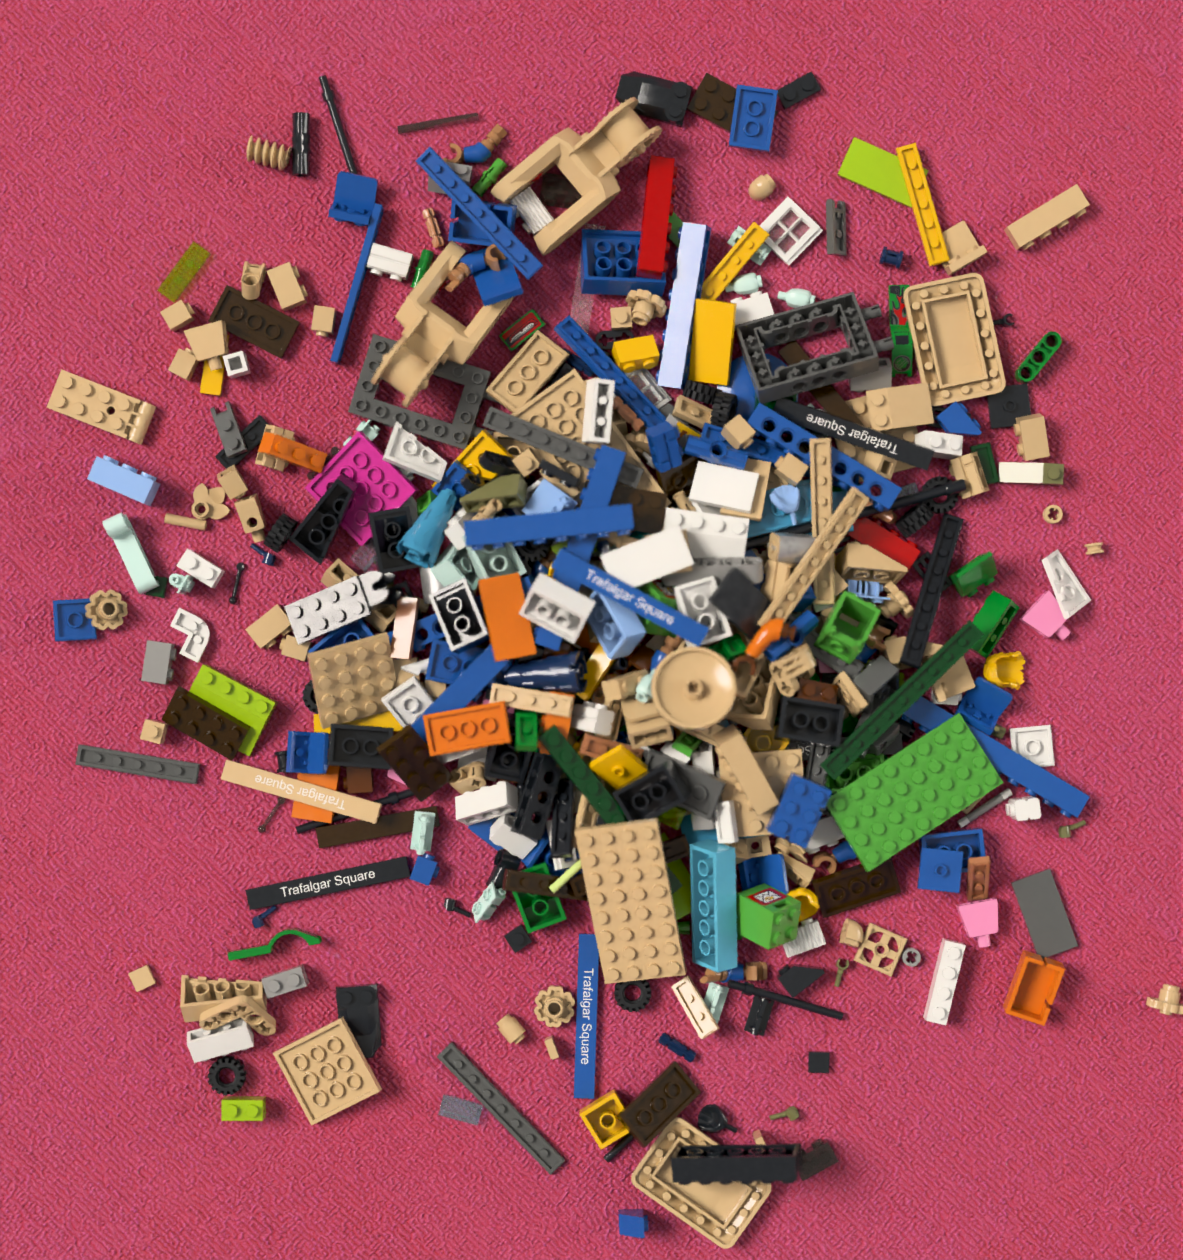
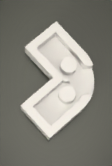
(197, 633)

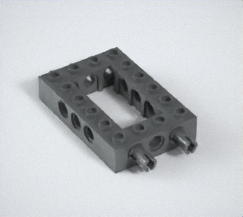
(803, 322)
(453, 435)

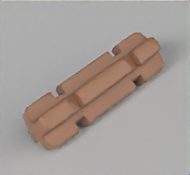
(433, 227)
(627, 414)

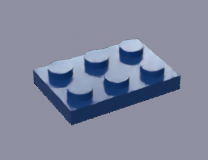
(753, 118)

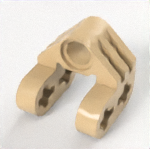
(797, 663)

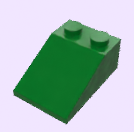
(974, 574)
(539, 910)

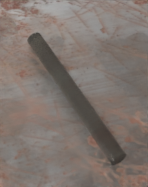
(438, 123)

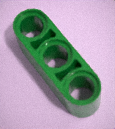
(1046, 352)

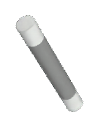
(984, 808)

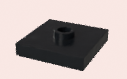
(1008, 405)

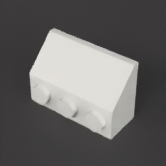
(557, 608)

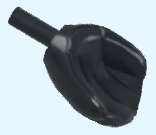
(713, 1120)

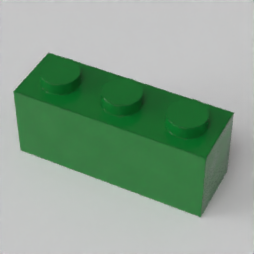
(993, 621)

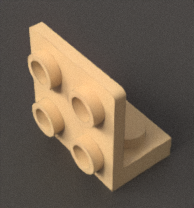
(961, 248)
(953, 682)

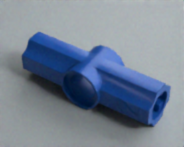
(703, 449)
(805, 624)

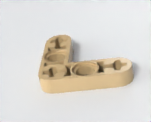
(239, 1007)

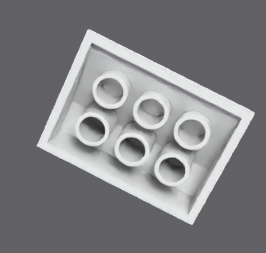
(710, 533)

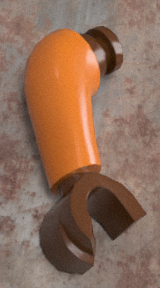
(768, 633)

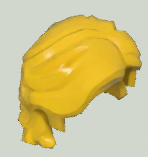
(1005, 669)

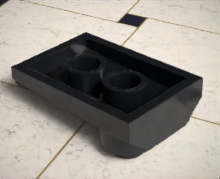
(657, 97)
(361, 1012)

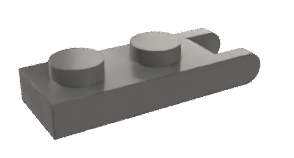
(836, 228)
(229, 431)

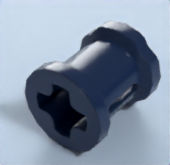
(891, 257)

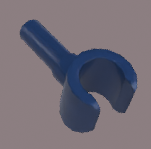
(268, 558)
(258, 920)

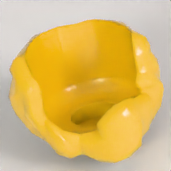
(808, 900)

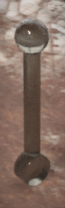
(334, 451)
(262, 828)

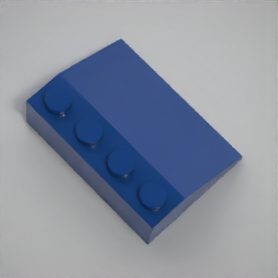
(611, 262)

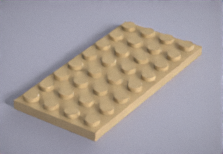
(562, 412)
(630, 901)

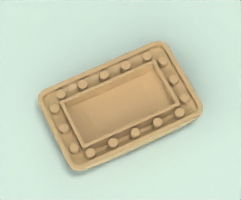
(954, 338)
(711, 1209)

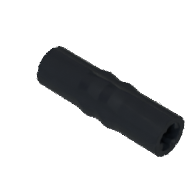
(301, 144)

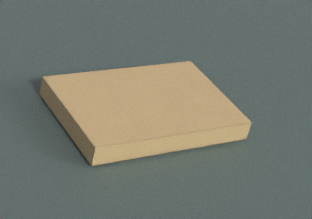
(763, 469)

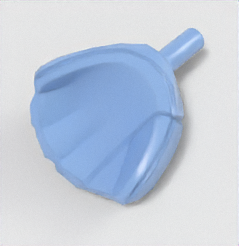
(787, 500)

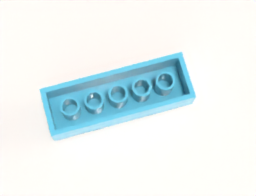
(713, 905)

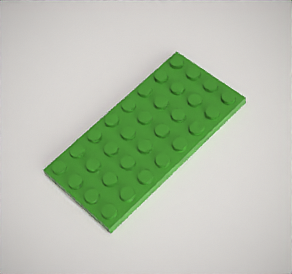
(913, 792)

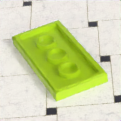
(875, 171)

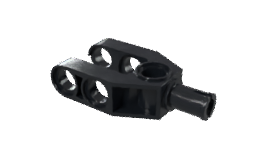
(494, 463)

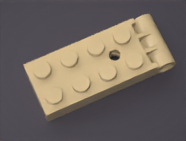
(91, 404)

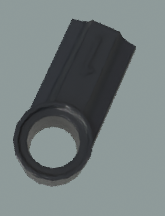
(502, 861)

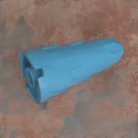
(427, 534)

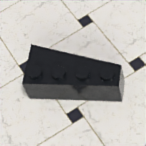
(323, 522)

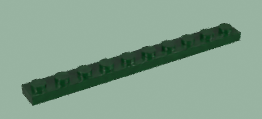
(902, 699)
(588, 783)

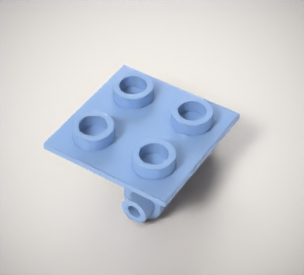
(548, 499)
(869, 590)

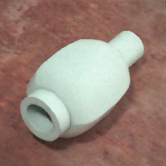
(745, 284)
(797, 297)
(643, 689)

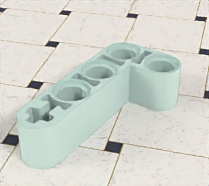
(131, 551)

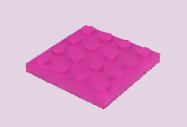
(379, 482)

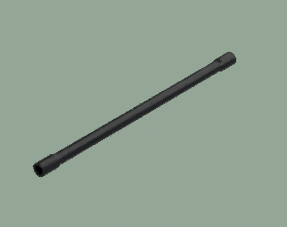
(946, 489)

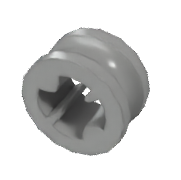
(917, 957)

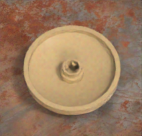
(693, 688)

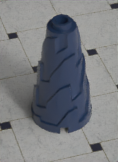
(555, 673)

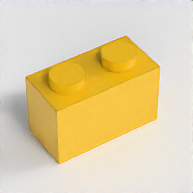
(635, 353)

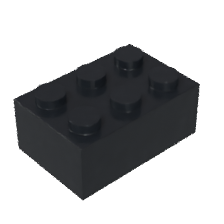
(809, 722)
(357, 745)
(652, 793)

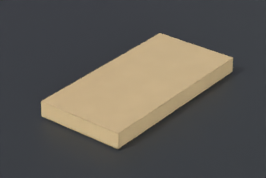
(527, 372)

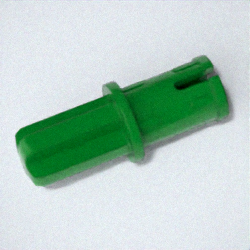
(423, 266)

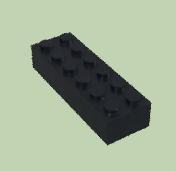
(736, 1163)

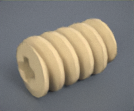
(268, 154)

